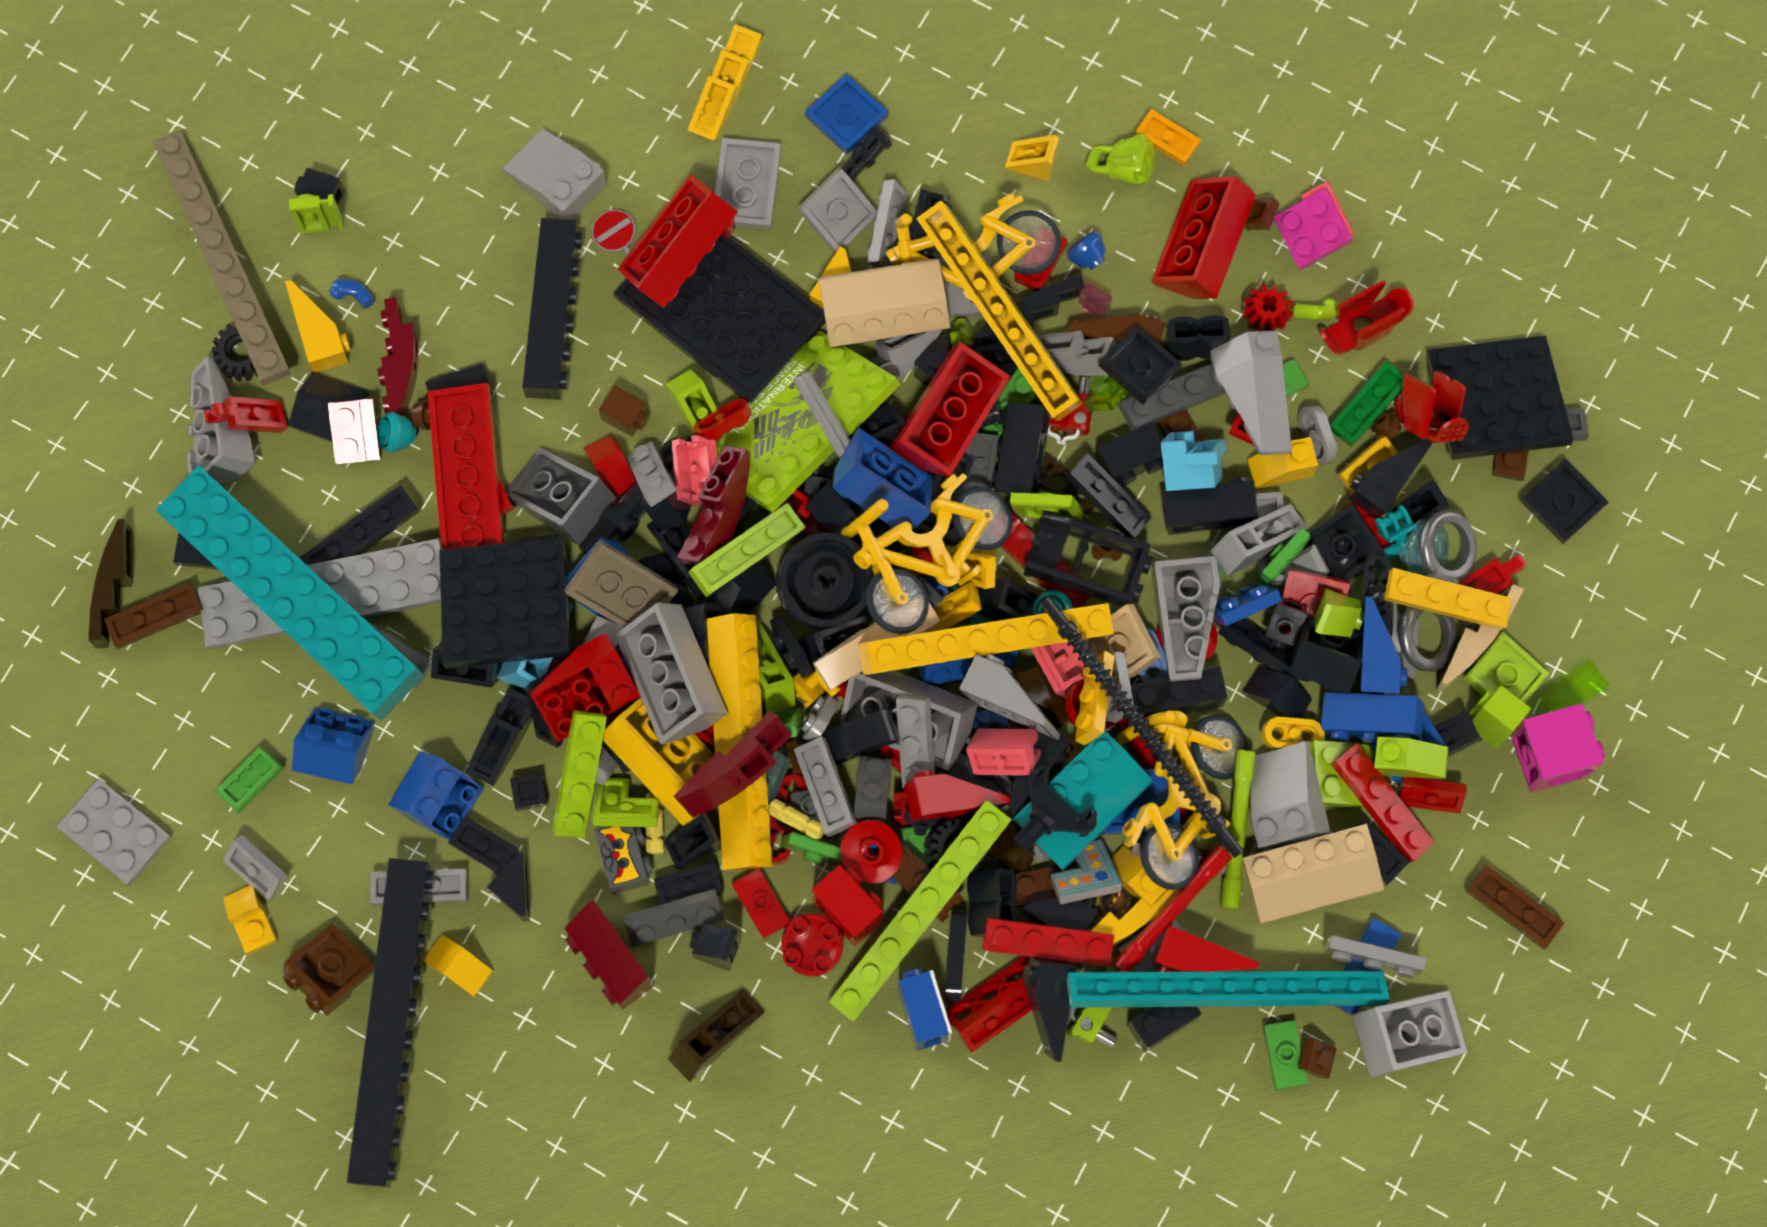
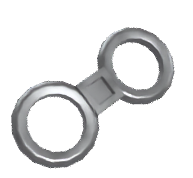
(1436, 571)

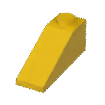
(319, 334)

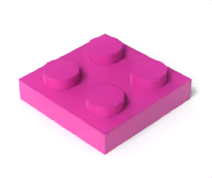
(1313, 229)

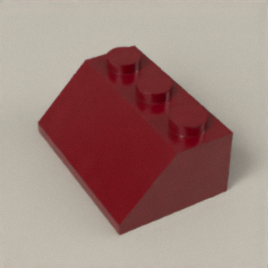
(607, 956)

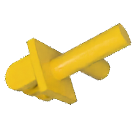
(811, 687)

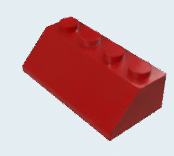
(1204, 237)
(677, 241)
(950, 411)

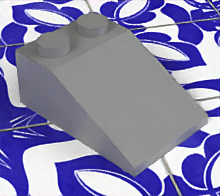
(556, 175)
(998, 691)
(1286, 798)
(1409, 1033)

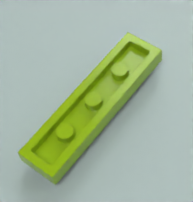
(746, 550)
(579, 774)

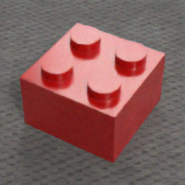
(848, 905)

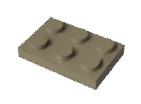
(618, 585)

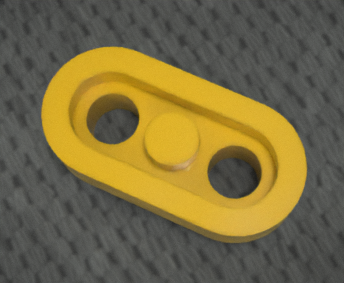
(1290, 731)

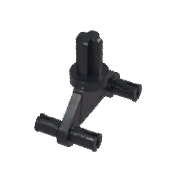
(1051, 813)

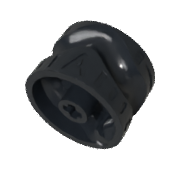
(806, 597)

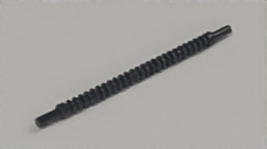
(1215, 822)

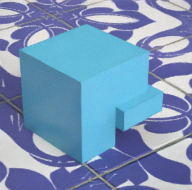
(1191, 463)

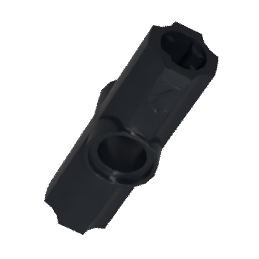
(618, 520)

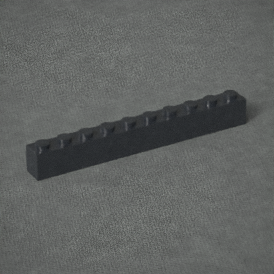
(389, 1023)

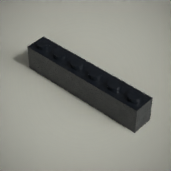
(551, 309)

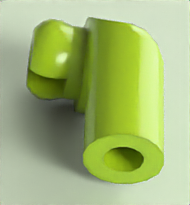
(1326, 311)
(962, 333)

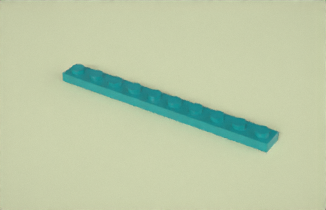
(1227, 989)

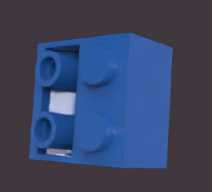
(332, 745)
(435, 795)

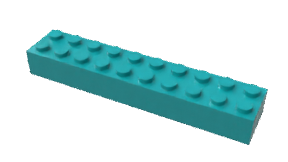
(290, 593)

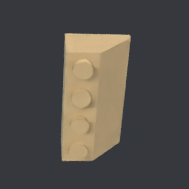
(884, 302)
(1313, 874)

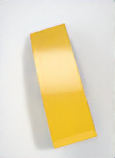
(725, 83)
(1134, 920)

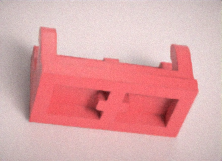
(693, 466)
(1060, 666)
(1003, 751)

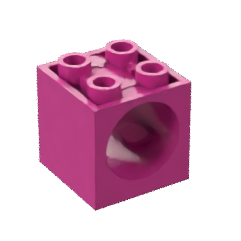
(1557, 747)

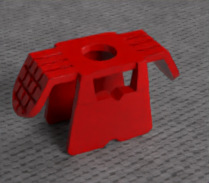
(1383, 315)
(1418, 401)

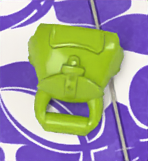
(1127, 161)

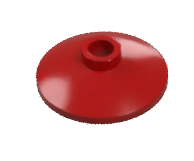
(857, 854)

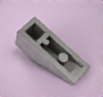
(1257, 539)

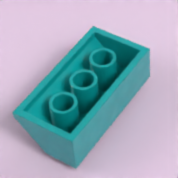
(1099, 779)

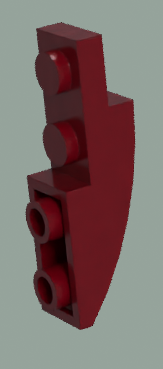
(401, 364)
(722, 501)
(732, 773)

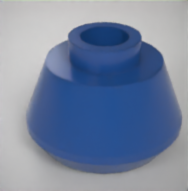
(1087, 251)

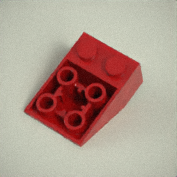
(585, 681)

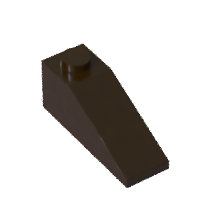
(715, 1035)

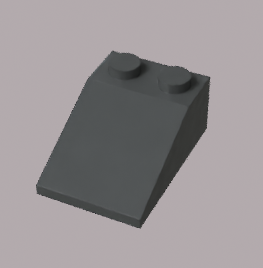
(560, 495)

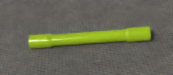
(1243, 777)

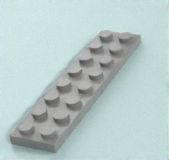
(368, 582)

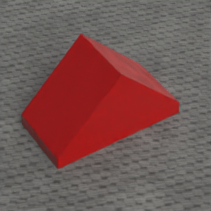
(610, 465)

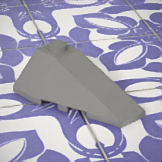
(1254, 381)
(216, 448)
(1185, 608)

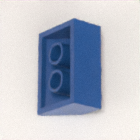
(876, 472)

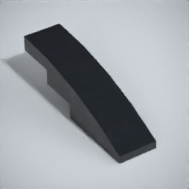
(1037, 307)

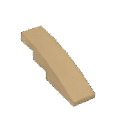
(1473, 645)
(845, 661)

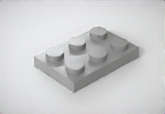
(749, 180)
(114, 832)

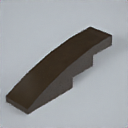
(113, 573)

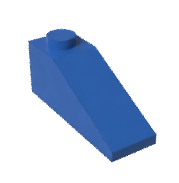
(1380, 658)

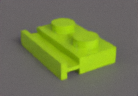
(314, 214)

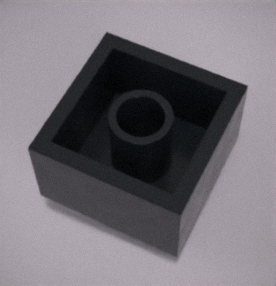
(1326, 658)

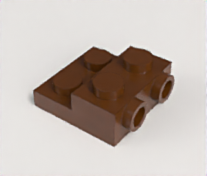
(327, 970)

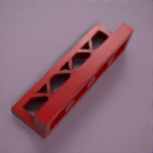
(994, 1015)

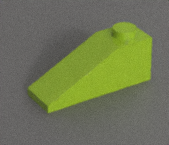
(775, 680)

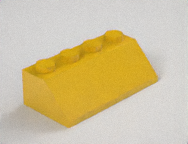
(658, 766)

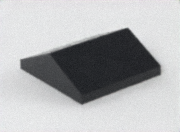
(311, 409)
(1346, 543)

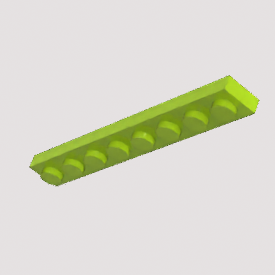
(920, 910)

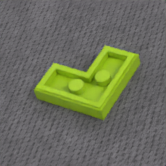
(616, 808)

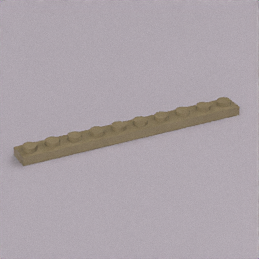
(222, 258)

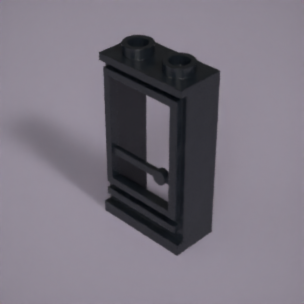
(1049, 547)

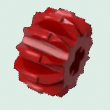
(1267, 298)

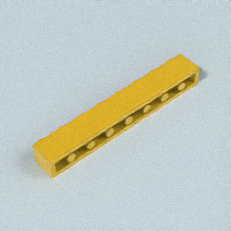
(999, 311)
(979, 639)
(737, 678)

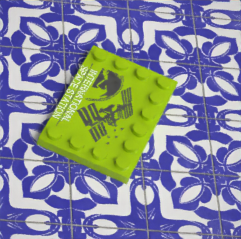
(782, 430)

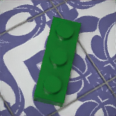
(1368, 404)

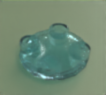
(1411, 555)

